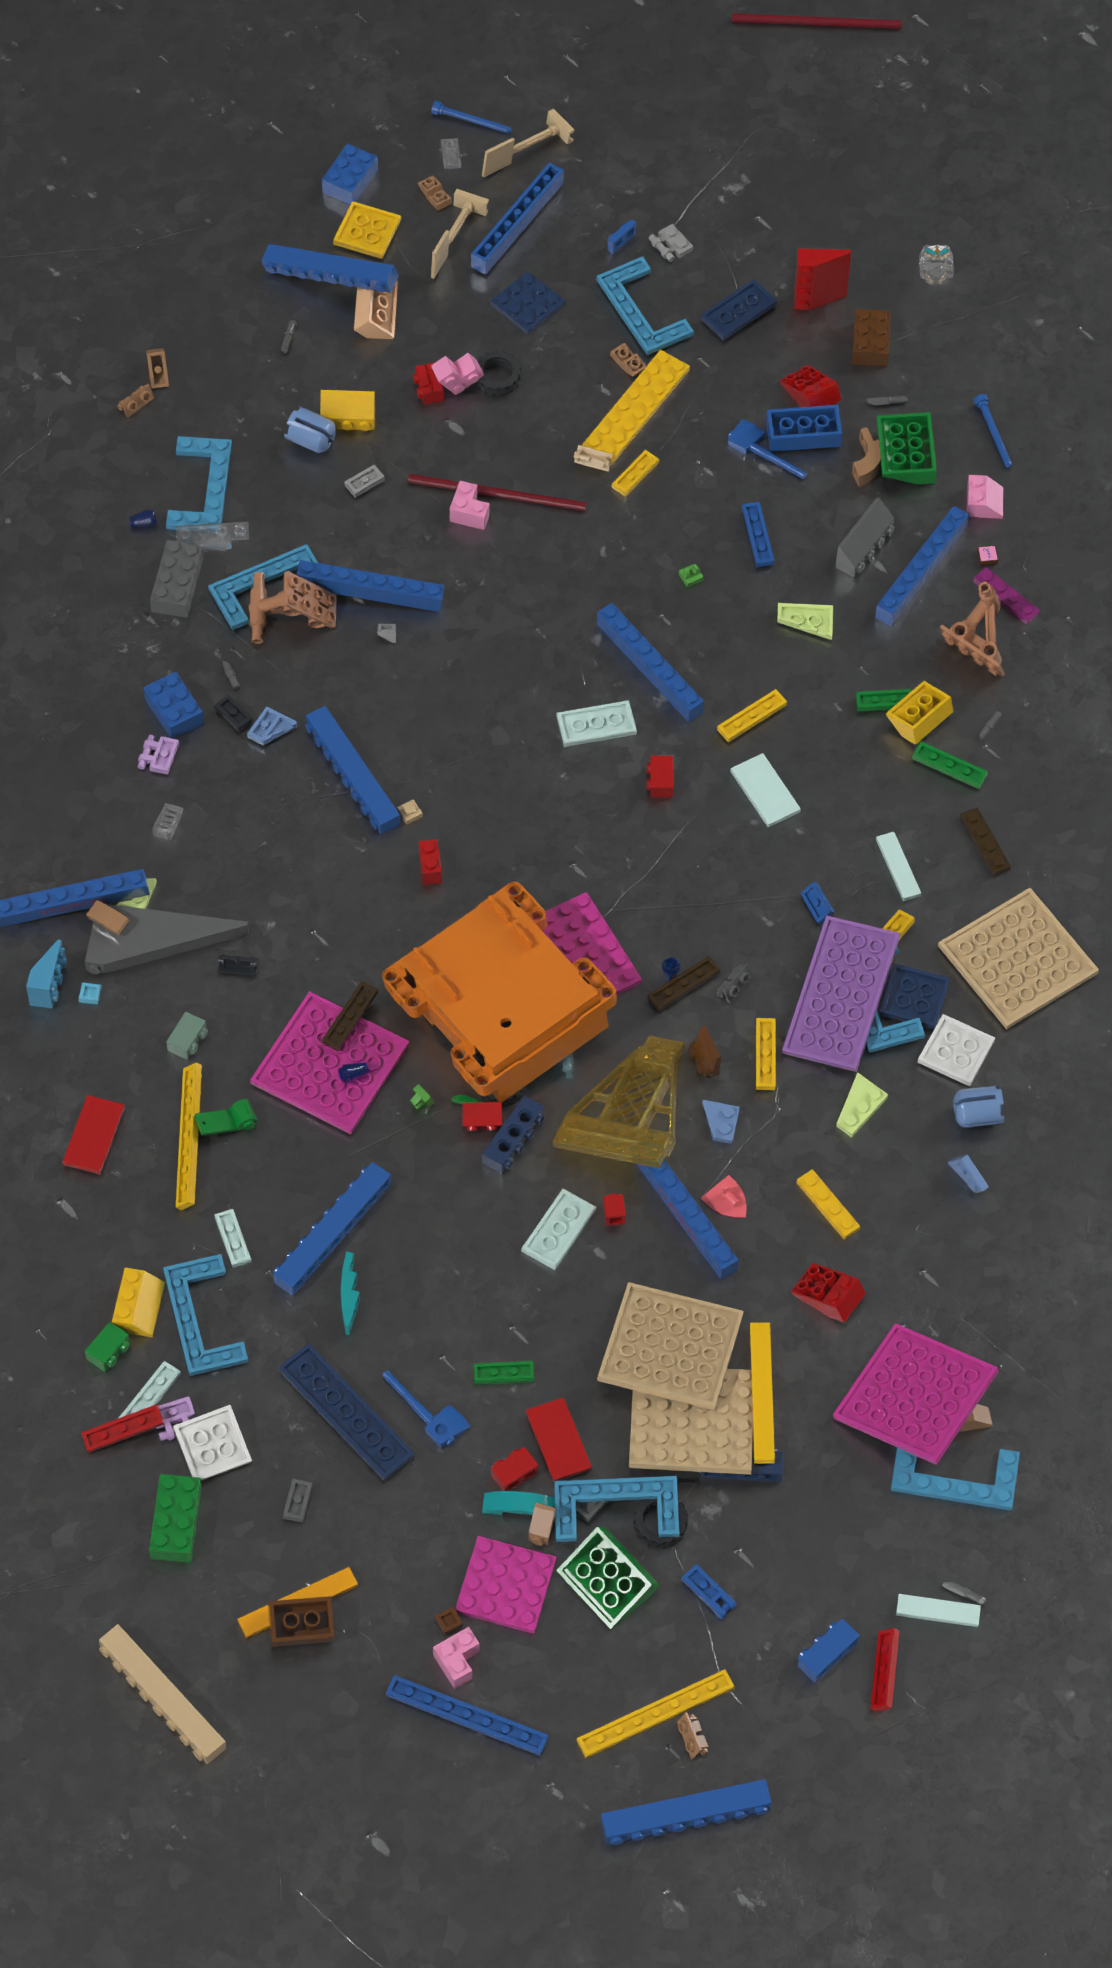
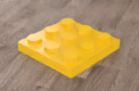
(367, 230)

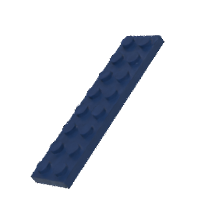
(346, 1412)

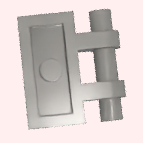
(674, 240)

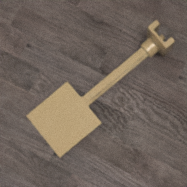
(501, 155)
(468, 203)

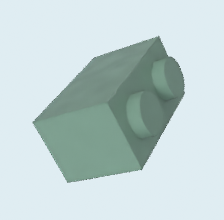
(187, 1035)

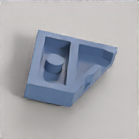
(270, 726)
(721, 1120)
(968, 1172)

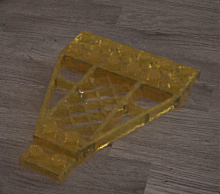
(620, 1139)

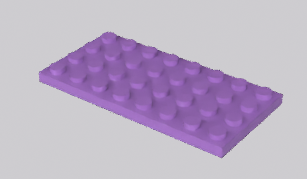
(841, 993)

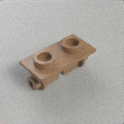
(136, 400)
(689, 1727)

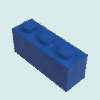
(828, 1650)

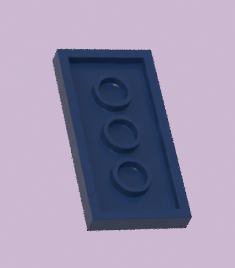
(738, 309)

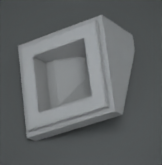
(387, 631)

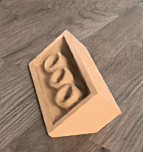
(376, 313)

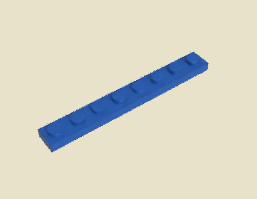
(467, 1715)

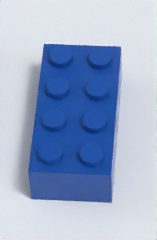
(803, 428)

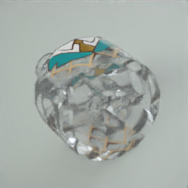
(936, 264)

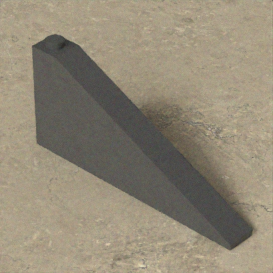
(155, 936)

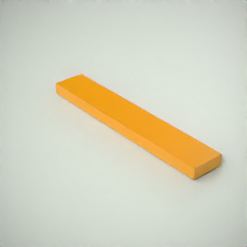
(330, 1586)

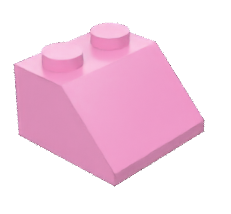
(984, 497)

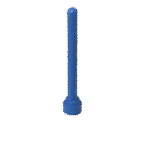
(439, 108)
(982, 402)

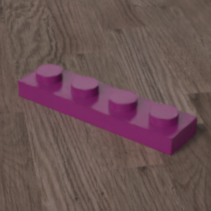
(1008, 596)

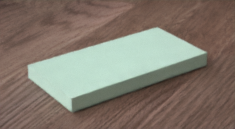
(596, 723)
(765, 790)
(558, 1229)

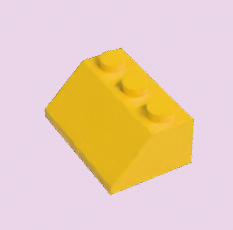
(349, 409)
(920, 712)
(138, 1302)

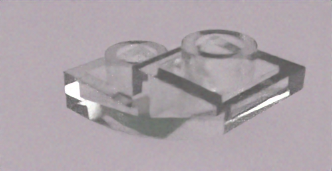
(450, 153)

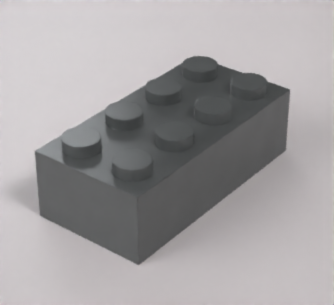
(176, 578)

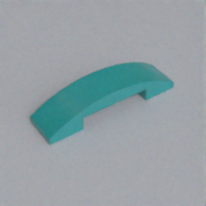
(514, 1502)

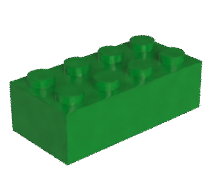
(175, 1518)

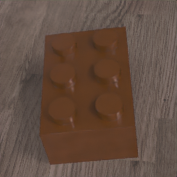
(871, 337)
(301, 1621)

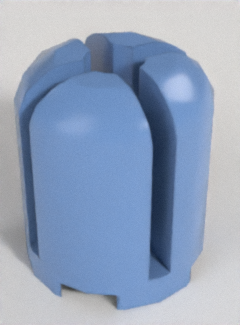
(310, 430)
(978, 1106)

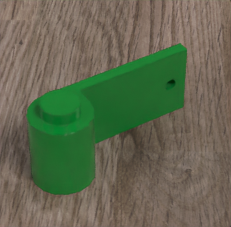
(236, 1118)

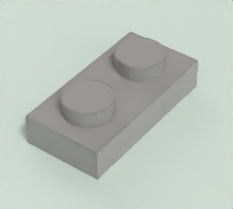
(364, 481)

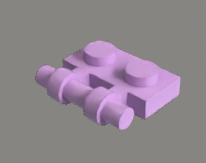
(163, 756)
(173, 1413)

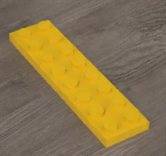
(637, 405)

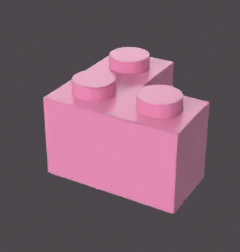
(457, 374)
(467, 509)
(452, 1656)

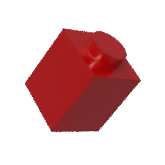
(614, 1209)

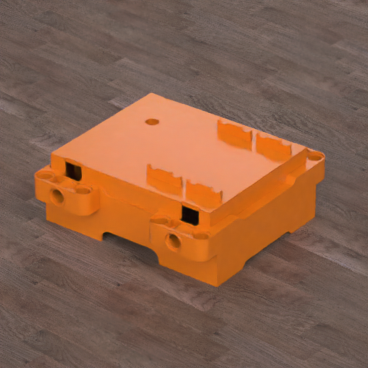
(499, 970)

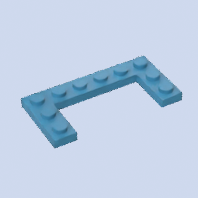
(650, 341)
(220, 452)
(226, 589)
(893, 1035)
(177, 1281)
(659, 1488)
(994, 1496)

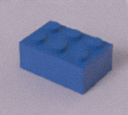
(350, 174)
(173, 705)

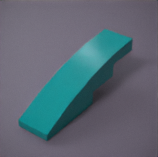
(349, 1297)

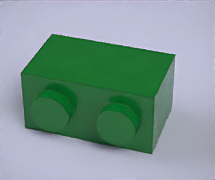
(107, 1347)

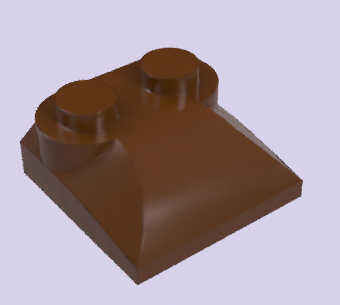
(705, 1054)

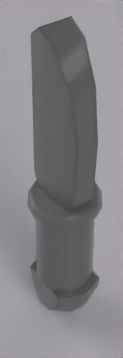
(288, 335)
(887, 400)
(963, 1591)

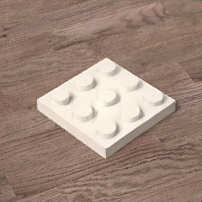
(956, 1050)
(212, 1443)

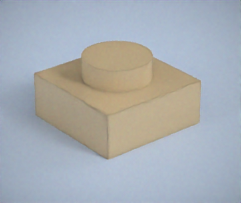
(409, 812)

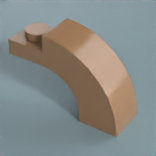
(869, 466)

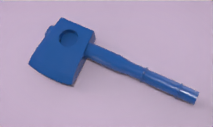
(746, 438)
(444, 1426)

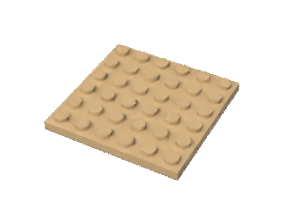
(1018, 958)
(670, 1346)
(692, 1437)

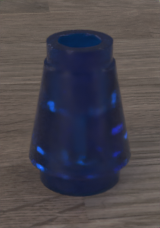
(143, 519)
(670, 968)
(350, 1072)

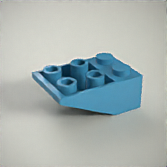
(46, 977)

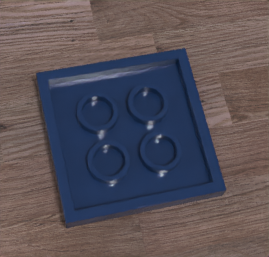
(527, 302)
(914, 995)

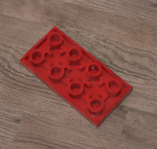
(93, 1134)
(558, 1440)

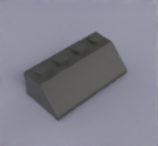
(864, 539)

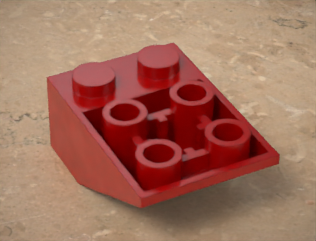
(811, 388)
(829, 1291)

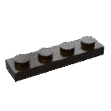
(985, 841)
(683, 983)
(349, 1016)

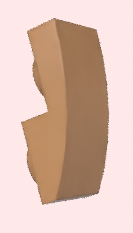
(434, 193)
(627, 360)
(108, 917)

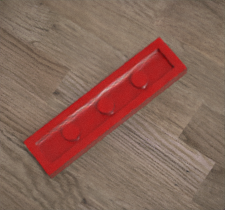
(122, 1428)
(885, 1669)

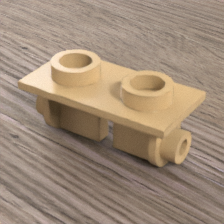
(593, 458)

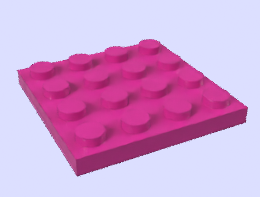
(505, 1584)

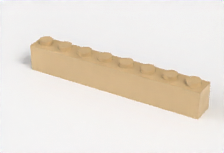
(162, 1694)

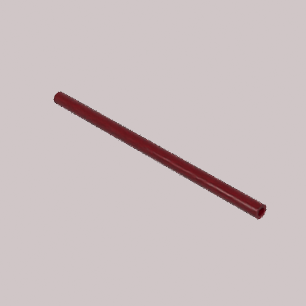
(818, 21)
(501, 493)

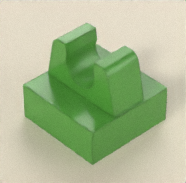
(691, 575)
(421, 1098)

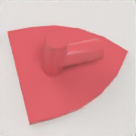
(726, 1199)

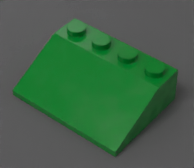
(907, 447)
(607, 1577)

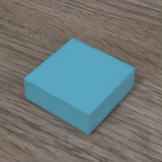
(89, 993)

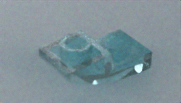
(568, 1066)

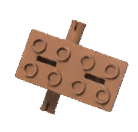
(296, 599)
(971, 644)

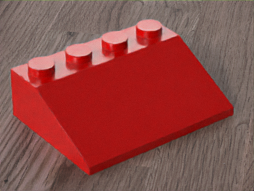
(820, 277)

